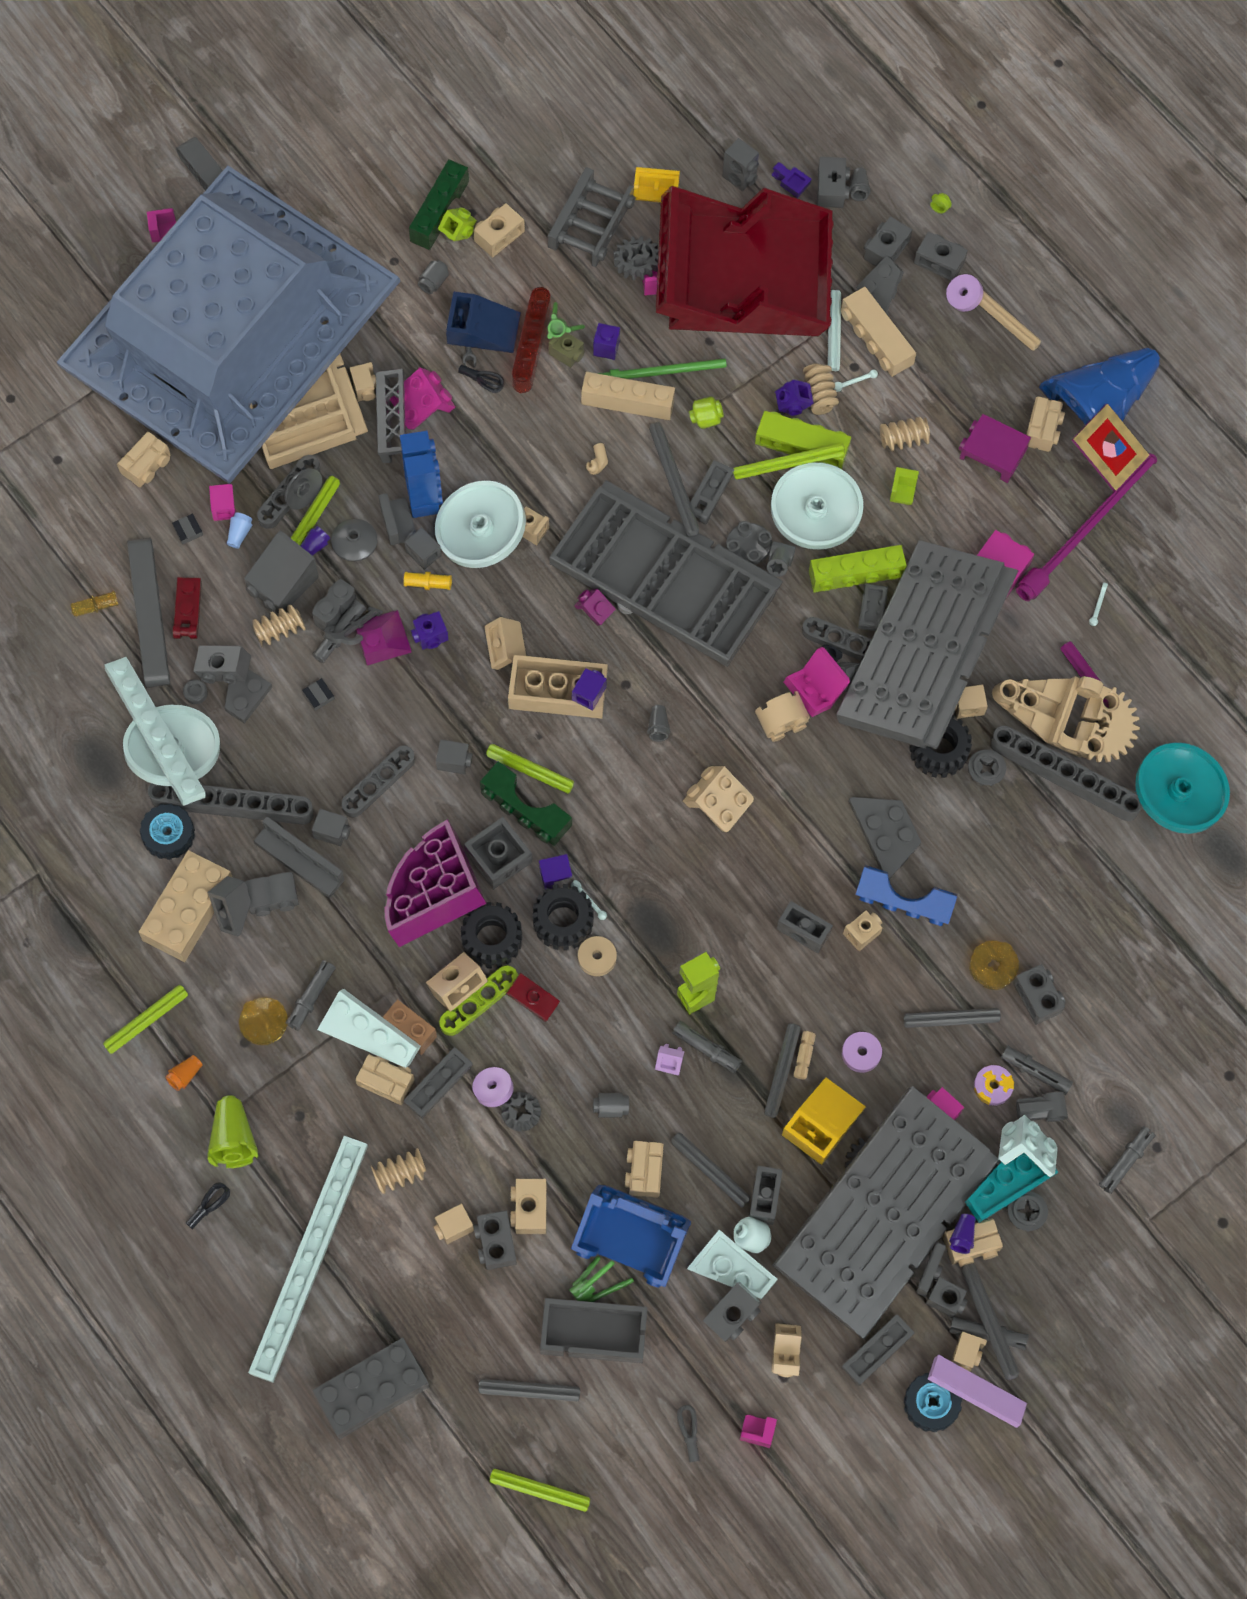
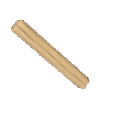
(1009, 322)

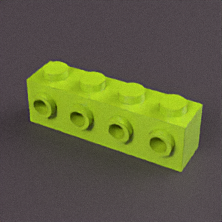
(857, 568)

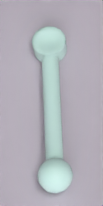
(838, 385)
(1094, 621)
(602, 915)

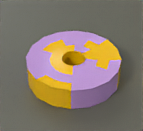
(993, 1074)

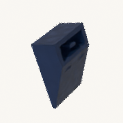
(481, 323)

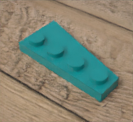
(1005, 1186)

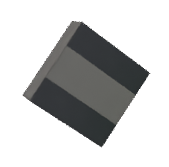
(187, 528)
(318, 694)

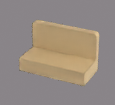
(504, 641)

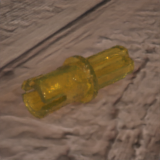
(94, 604)

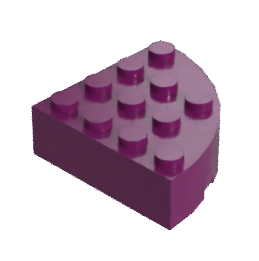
(430, 886)

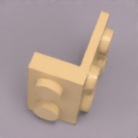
(719, 797)

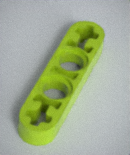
(481, 1003)

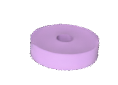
(971, 299)
(864, 1041)
(488, 1078)

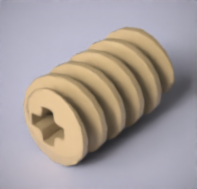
(821, 387)
(904, 432)
(278, 625)
(399, 1171)

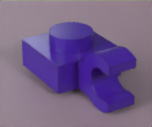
(792, 181)

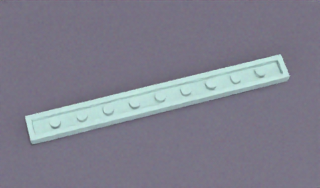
(308, 1259)

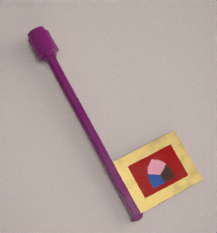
(1119, 462)

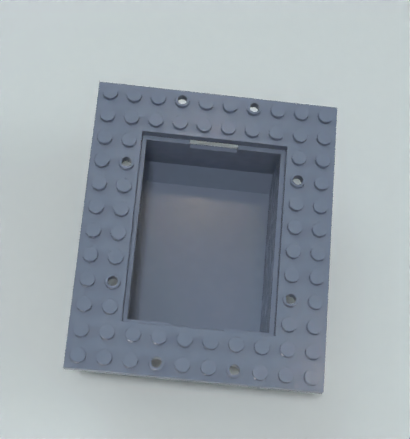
(230, 320)

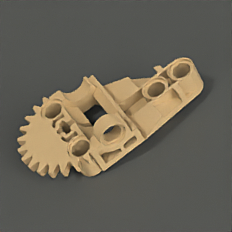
(1051, 707)

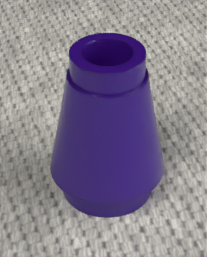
(315, 540)
(963, 1235)

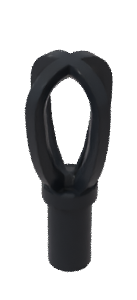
(478, 376)
(202, 1211)

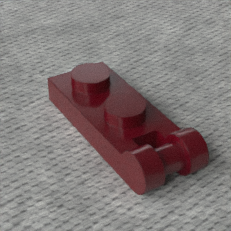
(187, 607)

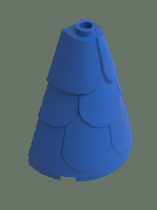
(1109, 382)

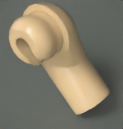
(599, 462)

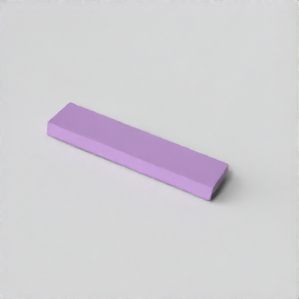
(977, 1391)

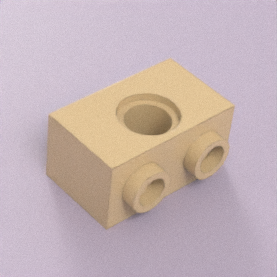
(496, 240)
(456, 981)
(534, 1191)

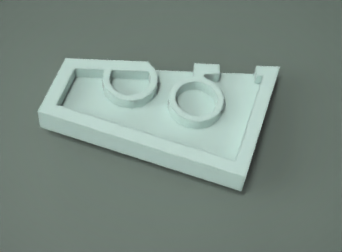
(730, 1264)

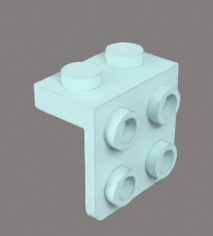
(1027, 1138)

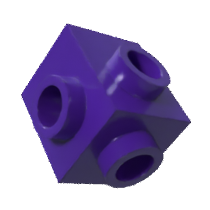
(794, 397)
(429, 630)

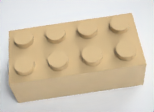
(548, 684)
(183, 907)

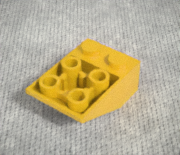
(823, 1120)

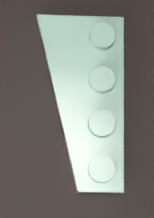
(364, 1028)

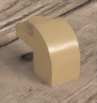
(786, 1350)

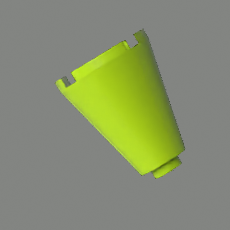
(231, 1135)

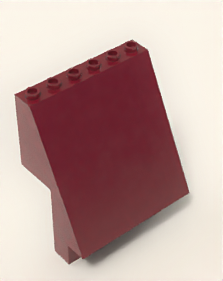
(744, 266)

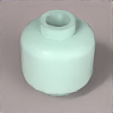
(752, 1235)

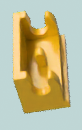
(652, 183)

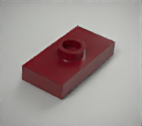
(532, 997)

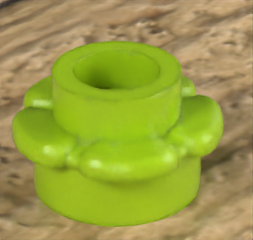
(940, 203)

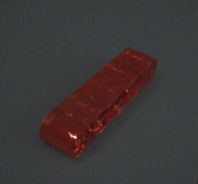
(527, 348)

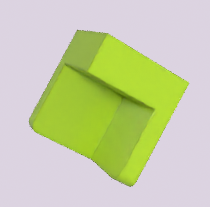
(904, 486)

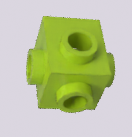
(457, 224)

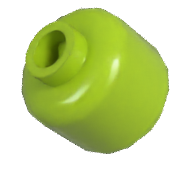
(706, 412)

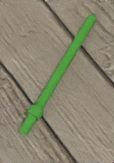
(667, 369)

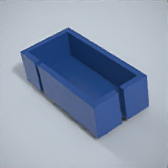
(421, 473)

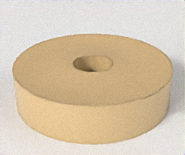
(600, 966)

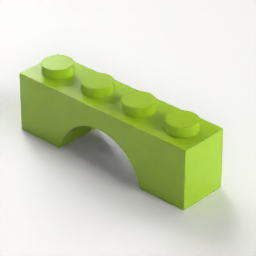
(700, 982)

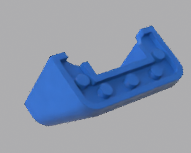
(631, 1233)

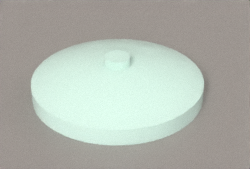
(817, 506)
(480, 524)
(193, 734)

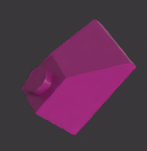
(383, 638)

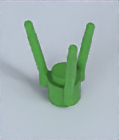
(558, 326)
(583, 1288)

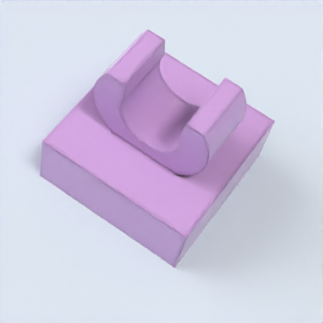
(669, 1060)

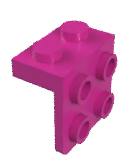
(423, 397)
(818, 682)

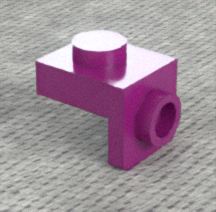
(595, 605)

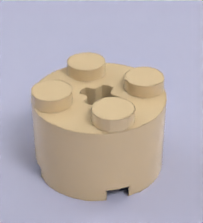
(783, 715)

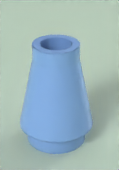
(238, 529)

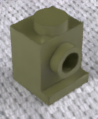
(568, 355)

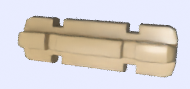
(804, 1055)

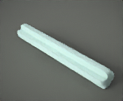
(834, 331)

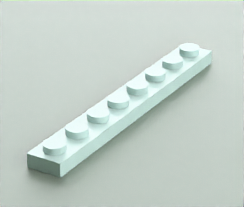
(155, 731)

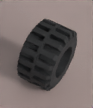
(945, 763)
(563, 898)
(496, 953)

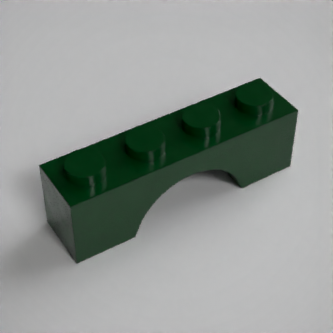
(446, 188)
(548, 822)

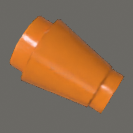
(183, 1073)

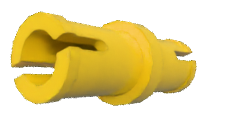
(427, 580)

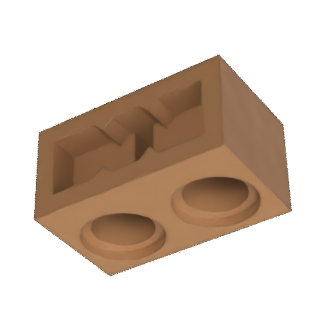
(411, 1025)

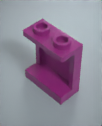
(995, 446)

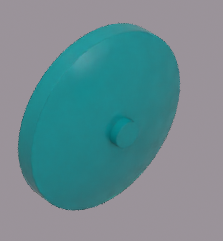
(1182, 788)

